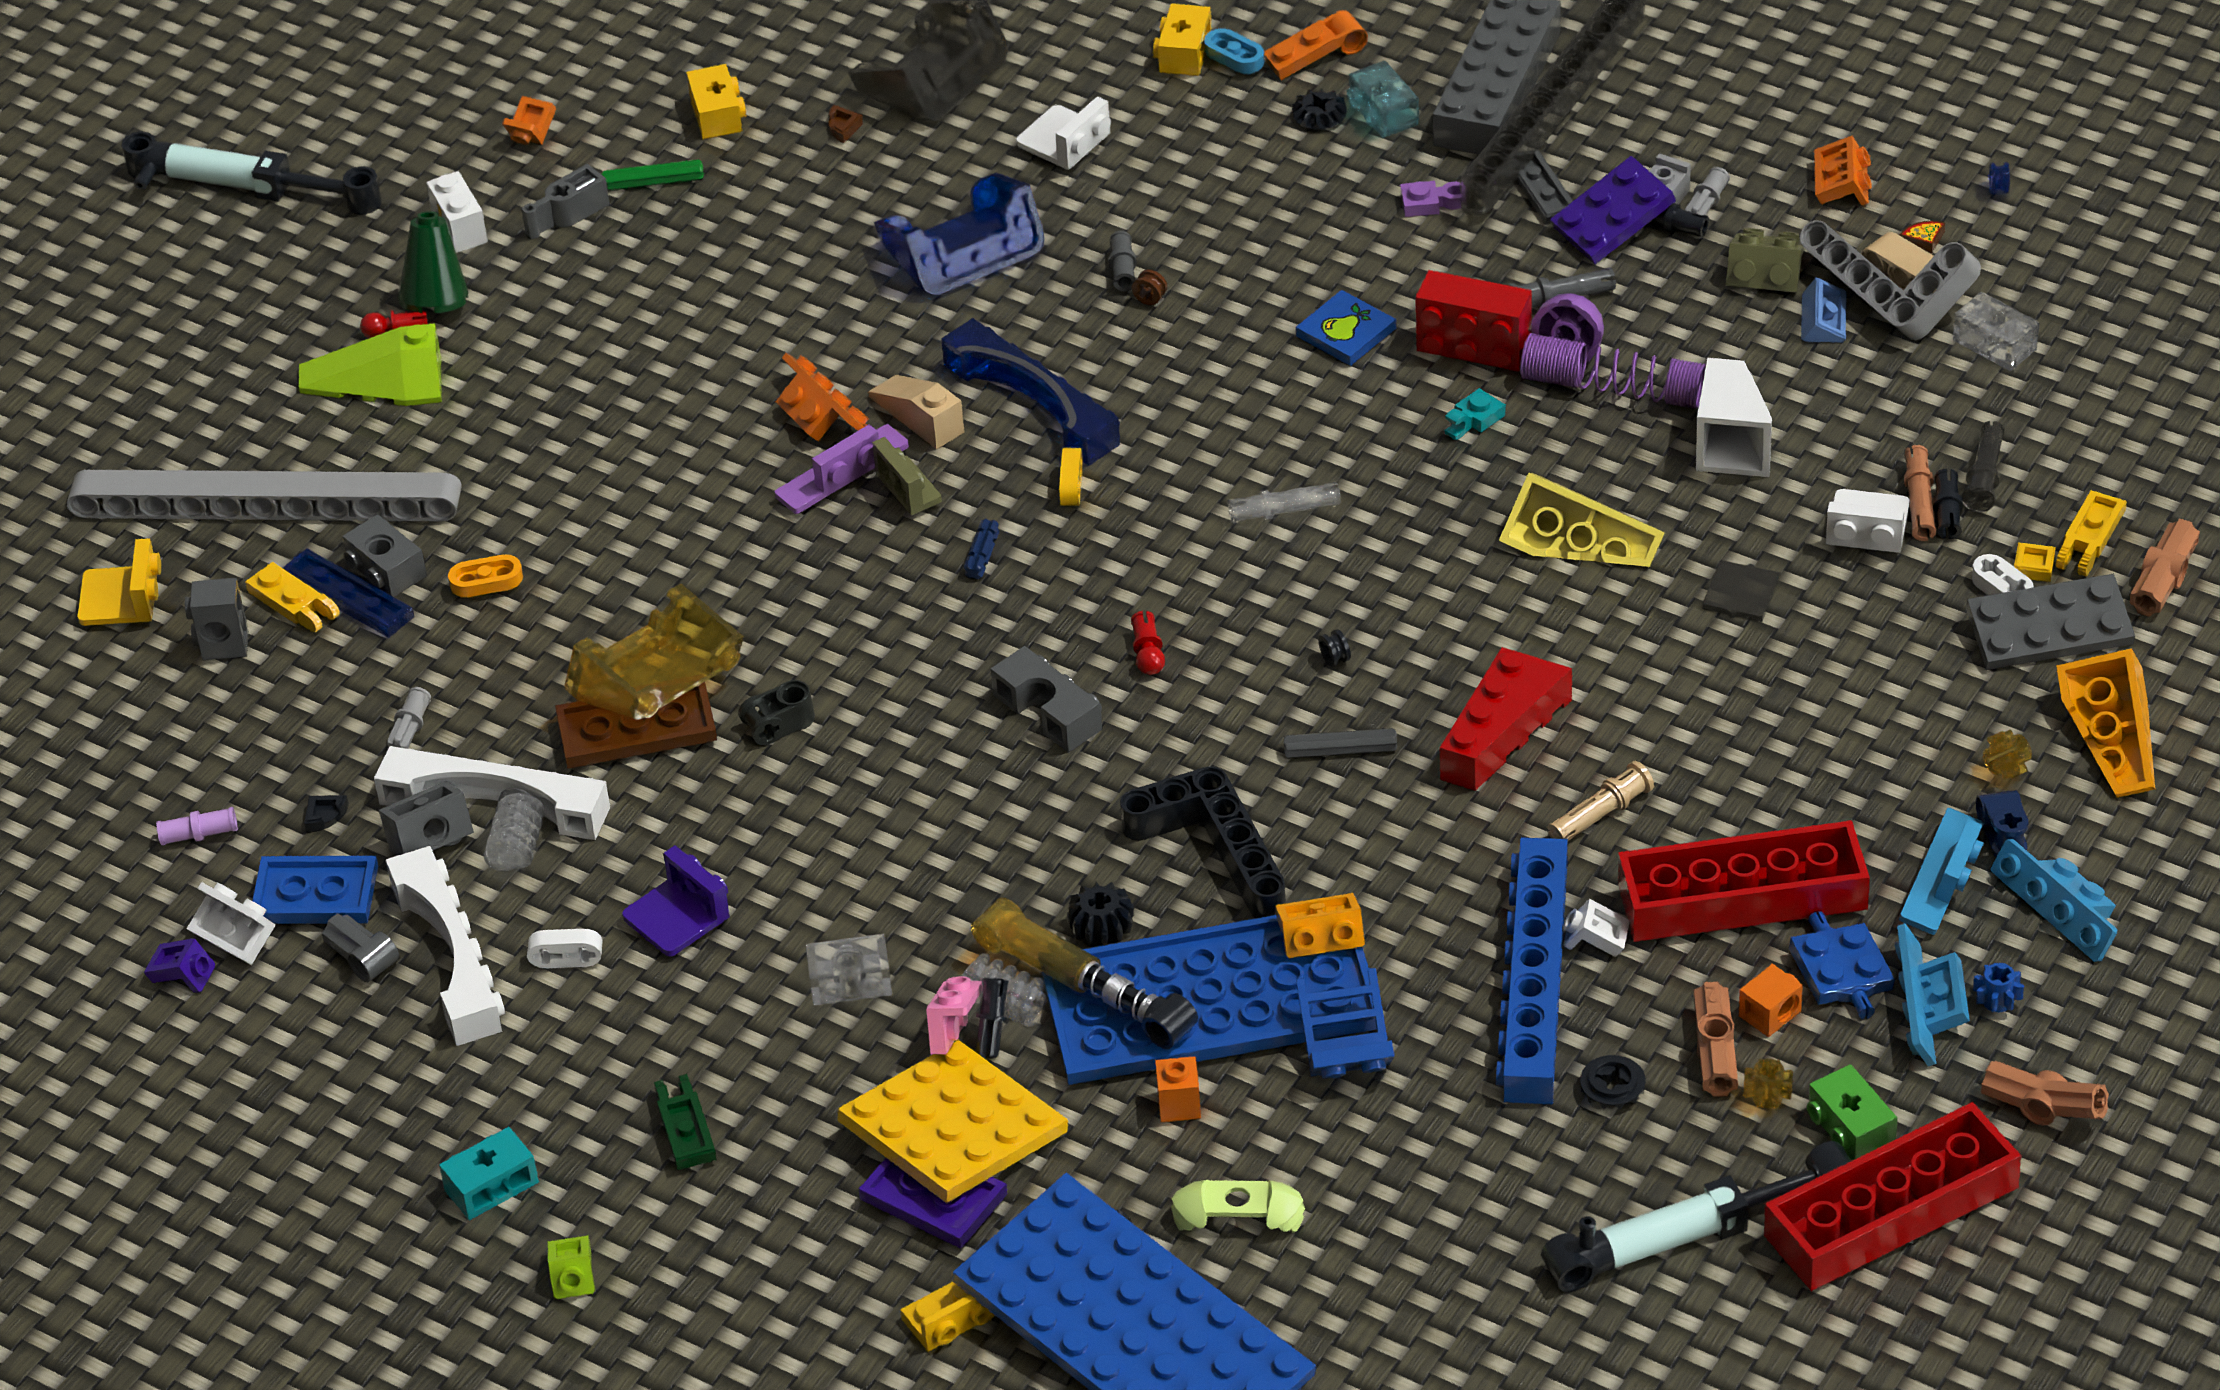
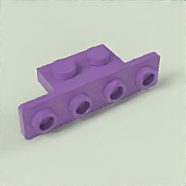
(837, 467)

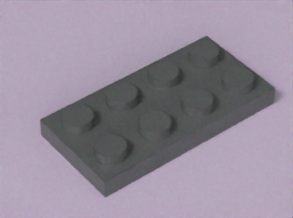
(2050, 621)

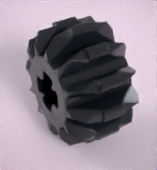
(1100, 914)

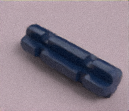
(981, 549)

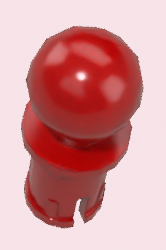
(376, 324)
(1147, 644)

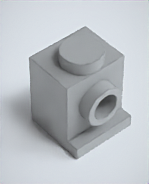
(1673, 174)

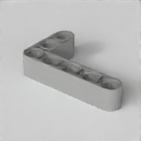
(1916, 299)

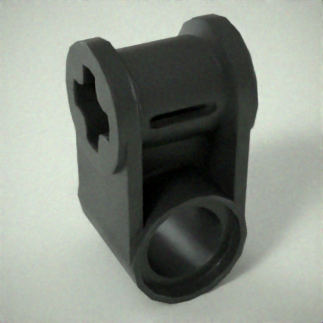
(779, 712)

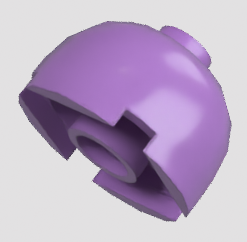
(1572, 319)

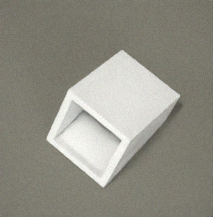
(1732, 422)

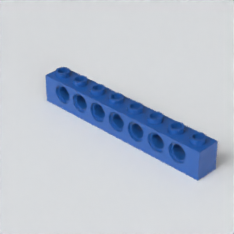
(1534, 972)

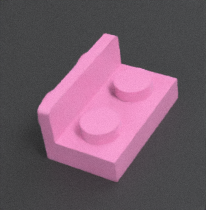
(949, 1011)

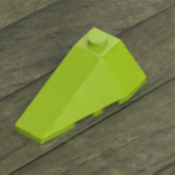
(390, 366)

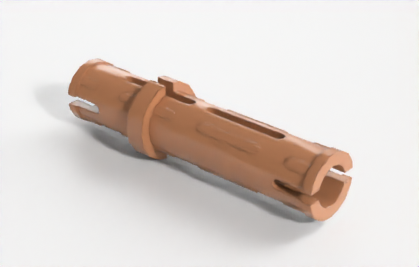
(1919, 483)

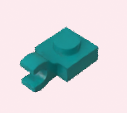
(1475, 411)

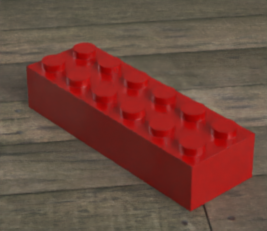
(1743, 880)
(1891, 1196)

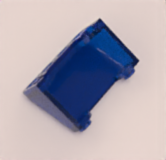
(989, 238)

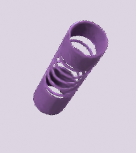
(1565, 363)

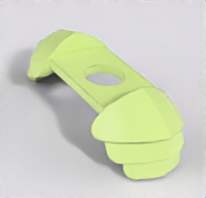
(1267, 1199)

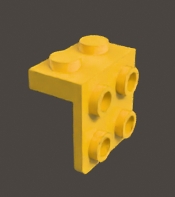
(121, 592)

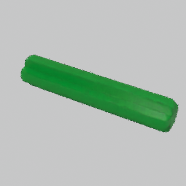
(654, 174)

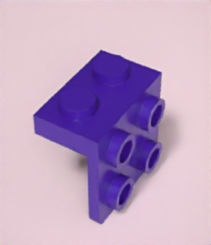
(681, 907)

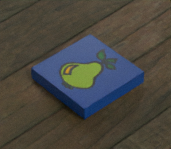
(1346, 327)

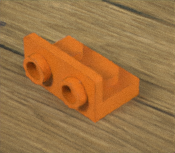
(1842, 171)

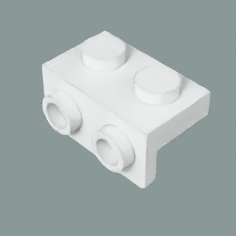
(229, 924)

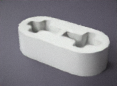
(2006, 577)
(564, 948)

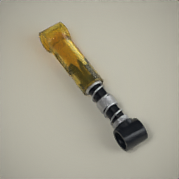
(1007, 929)

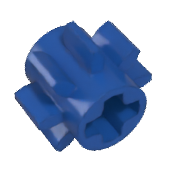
(1998, 987)

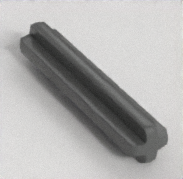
(1340, 743)

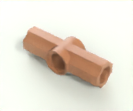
(2164, 567)
(1715, 1039)

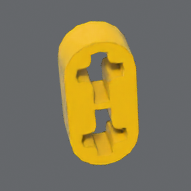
(1070, 477)

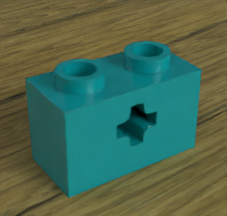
(489, 1173)

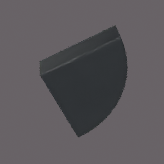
(324, 811)

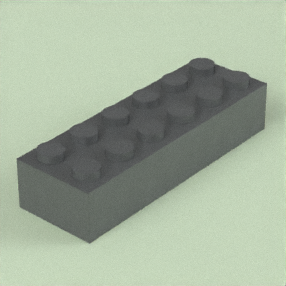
(1496, 72)

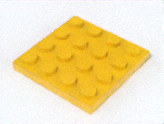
(952, 1121)

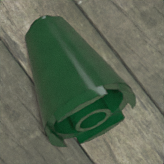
(431, 267)

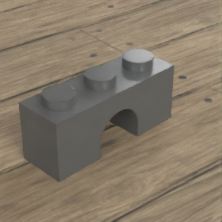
(1067, 710)

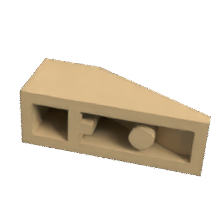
(922, 407)

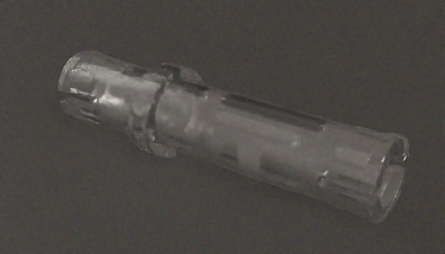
(1281, 502)

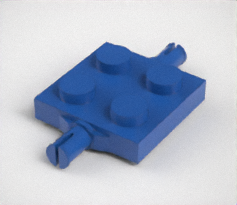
(1841, 964)

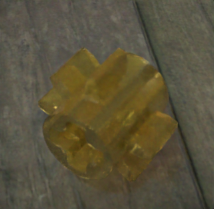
(2007, 754)
(1768, 1083)

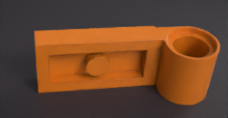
(1316, 41)

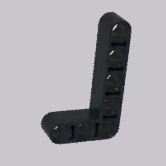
(1210, 799)

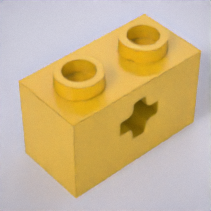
(1182, 39)
(716, 101)

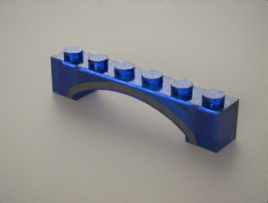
(984, 355)

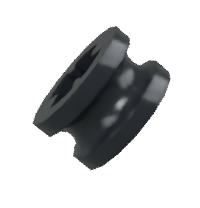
(1334, 648)

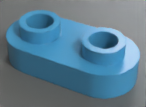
(1234, 51)

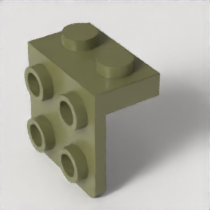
(1765, 260)

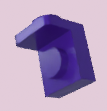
(181, 960)

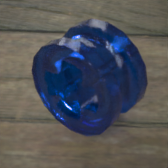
(1999, 177)

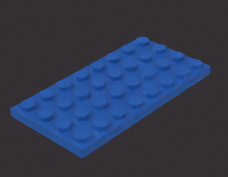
(1231, 977)
(1120, 1304)

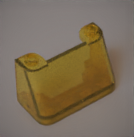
(658, 661)

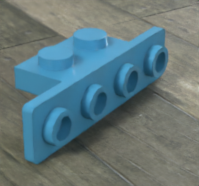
(1943, 871)
(2060, 896)
(1933, 994)

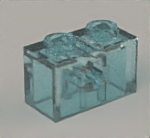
(1383, 99)

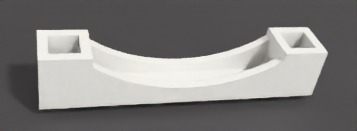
(569, 801)
(422, 888)

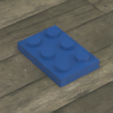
(315, 888)

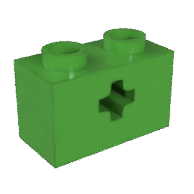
(1851, 1112)

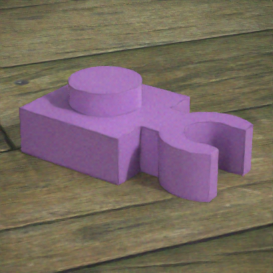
(1426, 198)

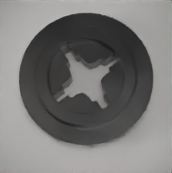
(1310, 116)
(1602, 1072)

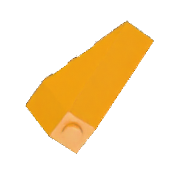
(2112, 715)

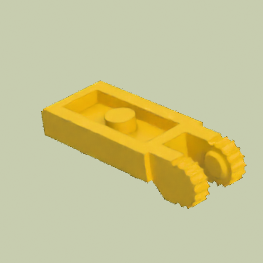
(2091, 530)
(291, 597)

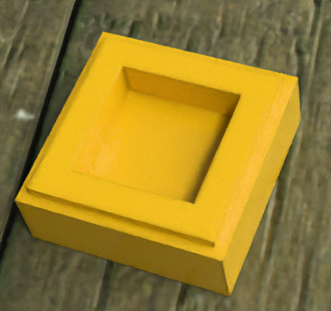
(2035, 561)

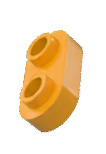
(485, 575)

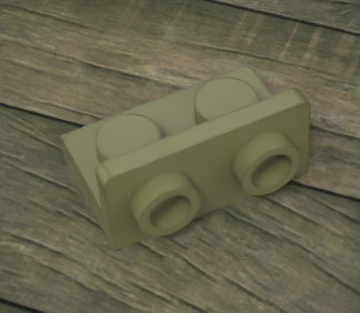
(903, 478)

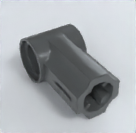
(365, 952)

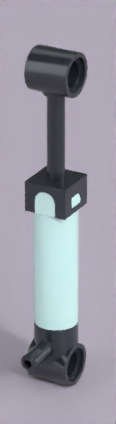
(265, 174)
(1720, 1210)

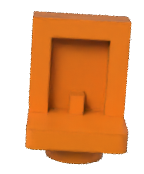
(530, 121)

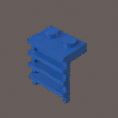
(1337, 1055)

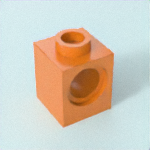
(1770, 1000)
(1178, 1089)

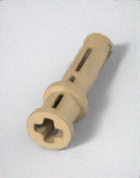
(1613, 795)

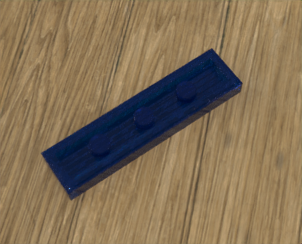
(351, 593)

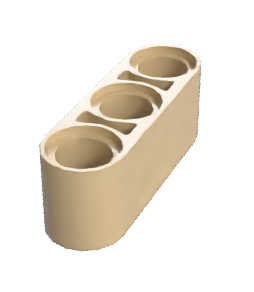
(1897, 258)

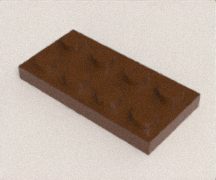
(601, 735)

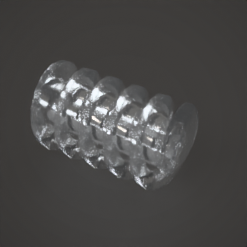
(514, 830)
(1024, 998)

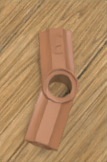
(2044, 1094)

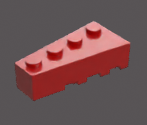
(1502, 712)

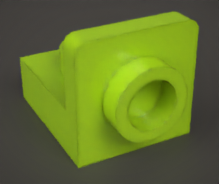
(570, 1267)

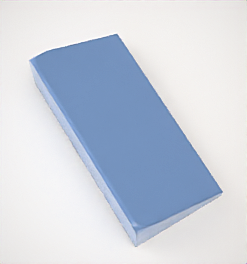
(1823, 313)

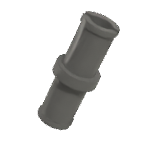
(1122, 260)

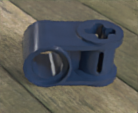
(2002, 818)

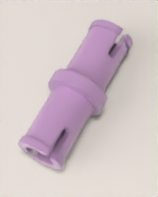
(197, 826)

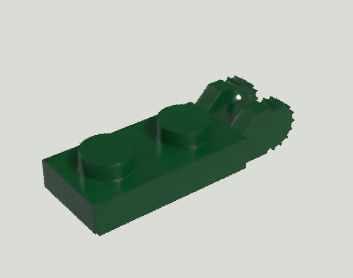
(685, 1125)

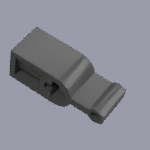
(566, 201)

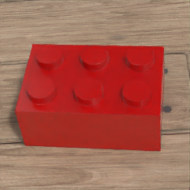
(1472, 319)

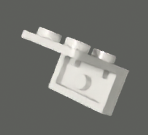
(1067, 135)
(1867, 520)

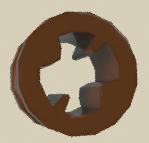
(1151, 279)

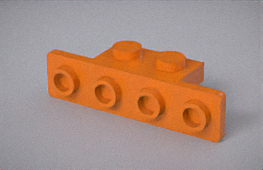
(812, 401)

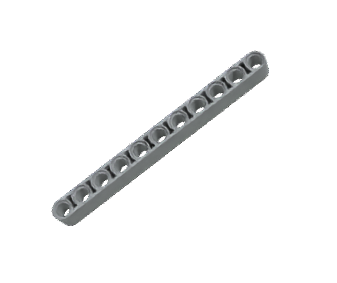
(264, 495)

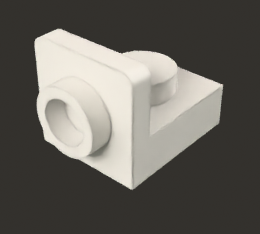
(1596, 926)

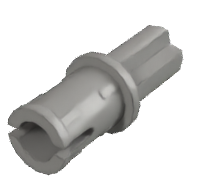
(1708, 193)
(409, 718)

